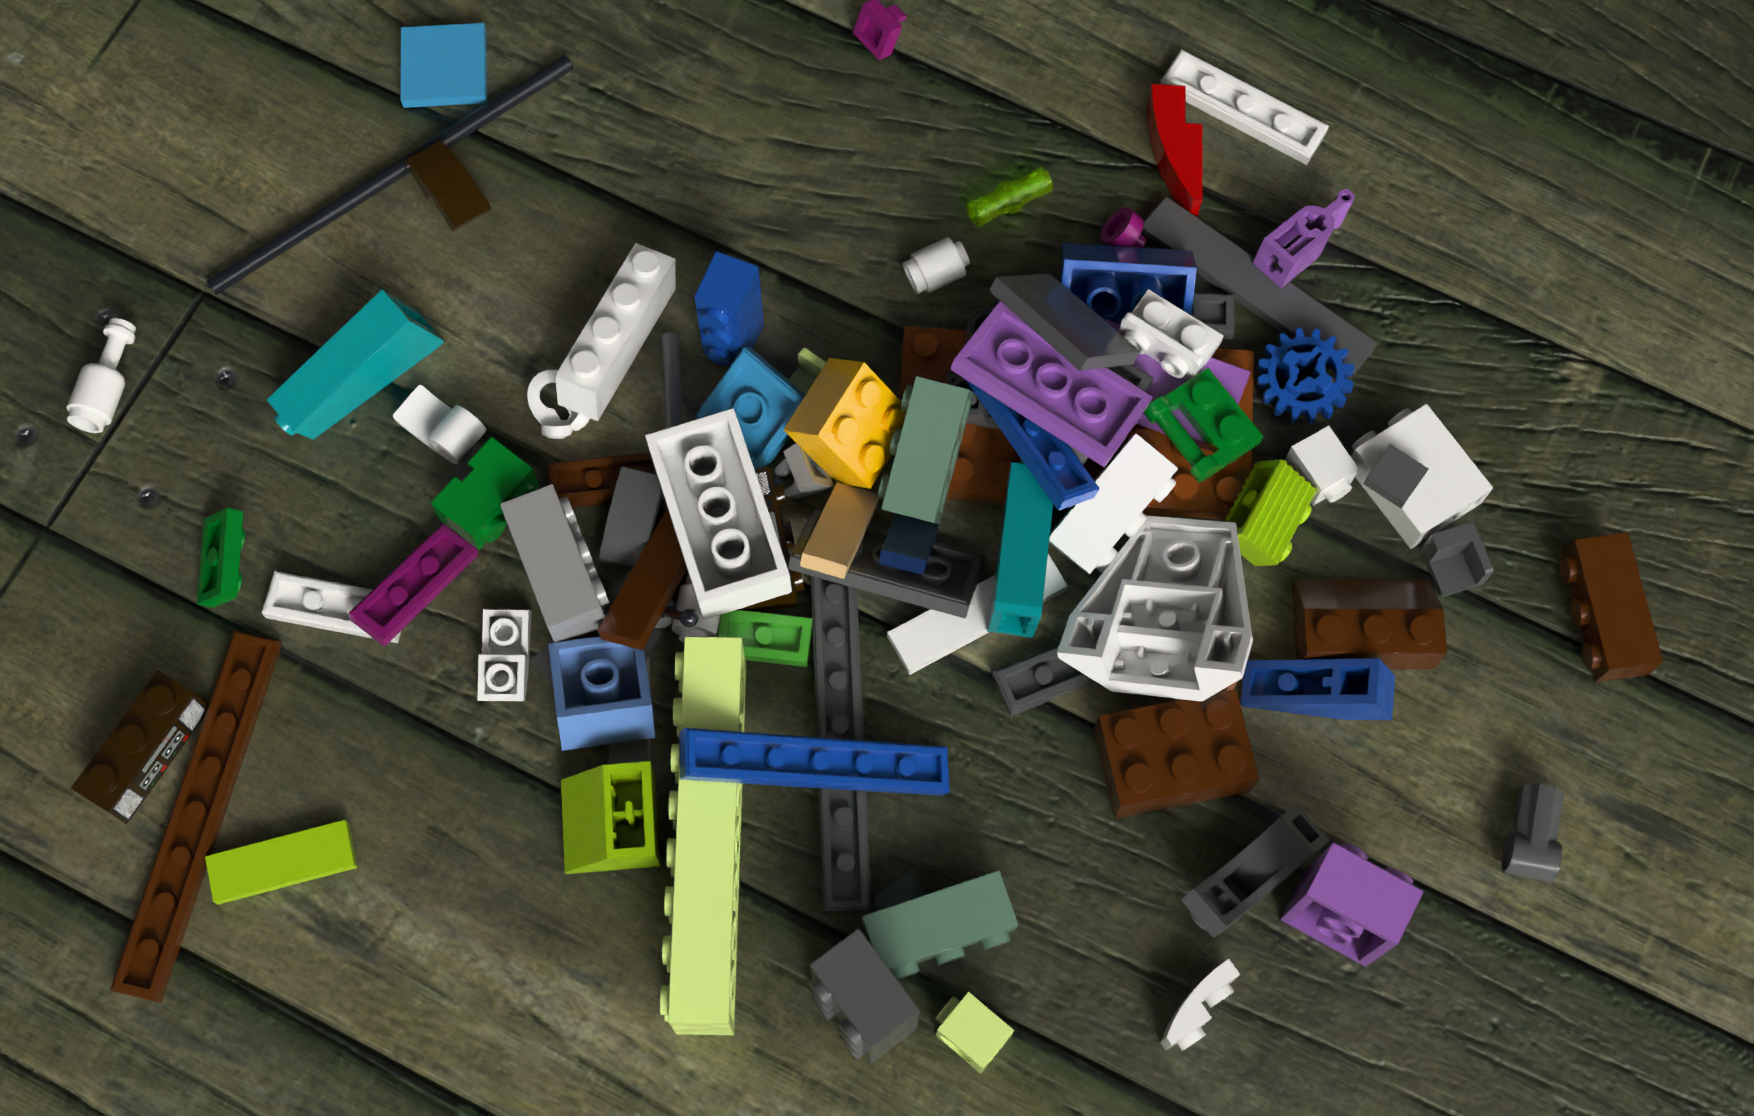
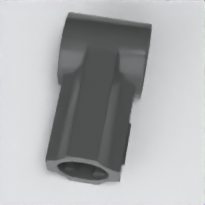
(1533, 845)

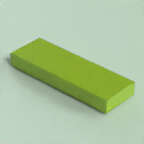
(281, 862)

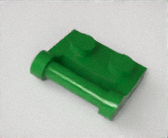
(1214, 418)

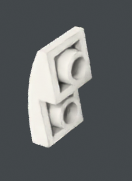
(504, 655)
(1191, 1015)

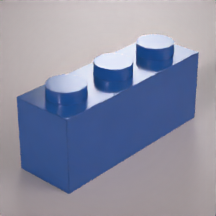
(729, 308)

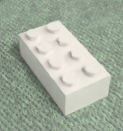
(719, 514)

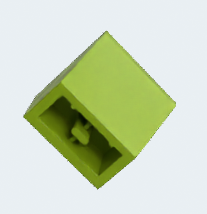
(610, 818)

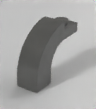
(1254, 872)

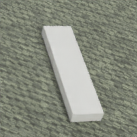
(1246, 107)
(939, 633)

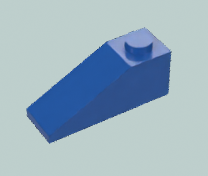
(1321, 688)

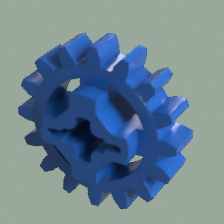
(1318, 387)

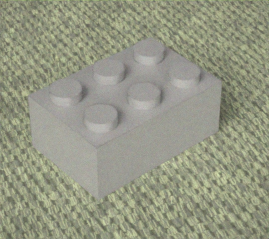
(557, 564)

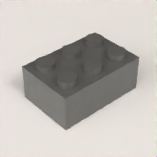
(863, 997)

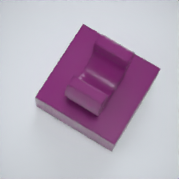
(879, 27)

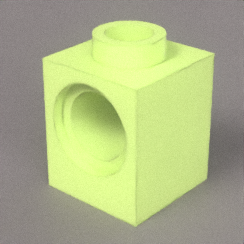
(972, 1030)

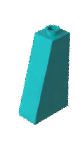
(354, 365)
(1021, 555)

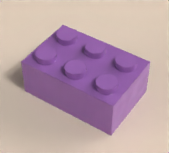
(1352, 904)

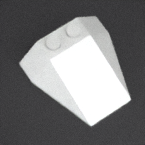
(1165, 613)

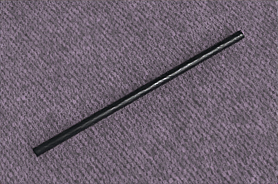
(386, 177)

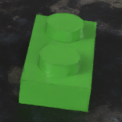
(769, 636)

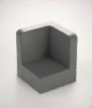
(1457, 559)

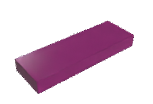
(413, 584)

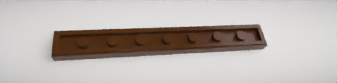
(196, 818)

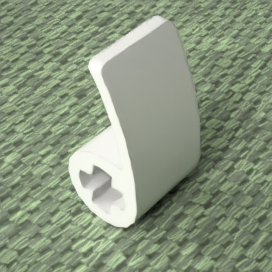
(438, 426)

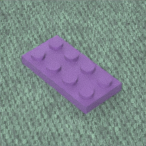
(1020, 369)

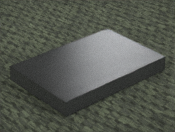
(1064, 321)

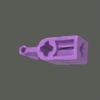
(1301, 239)

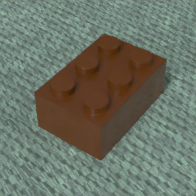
(1175, 754)

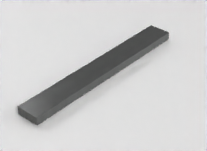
(840, 717)

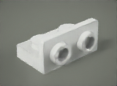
(1170, 336)

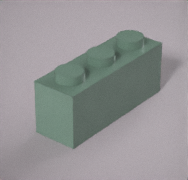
(925, 449)
(941, 924)

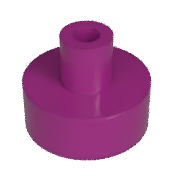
(1123, 229)

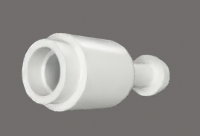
(99, 383)

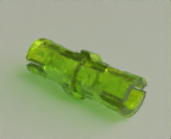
(1009, 197)

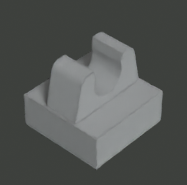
(807, 474)

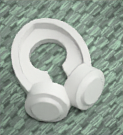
(550, 422)

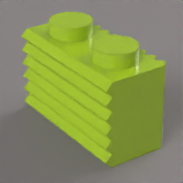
(1270, 511)

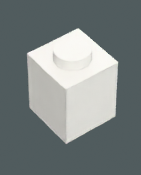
(1324, 465)

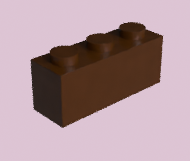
(1610, 607)

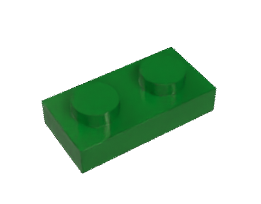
(220, 558)

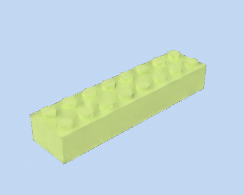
(705, 850)

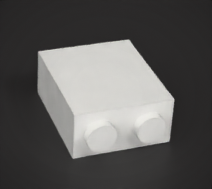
(1446, 490)

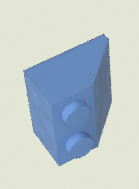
(600, 693)

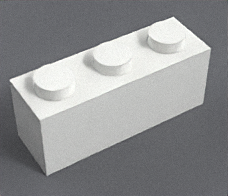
(1125, 490)

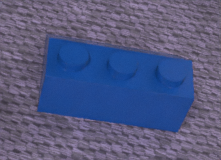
(1117, 277)

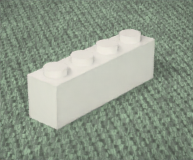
(616, 332)

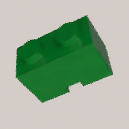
(474, 504)

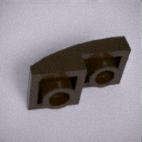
(448, 184)

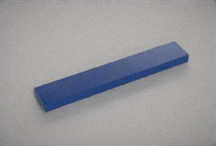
(812, 762)

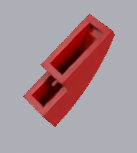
(1176, 145)

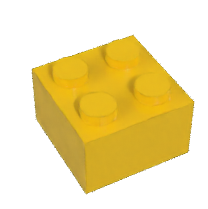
(847, 422)

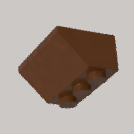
(1369, 620)

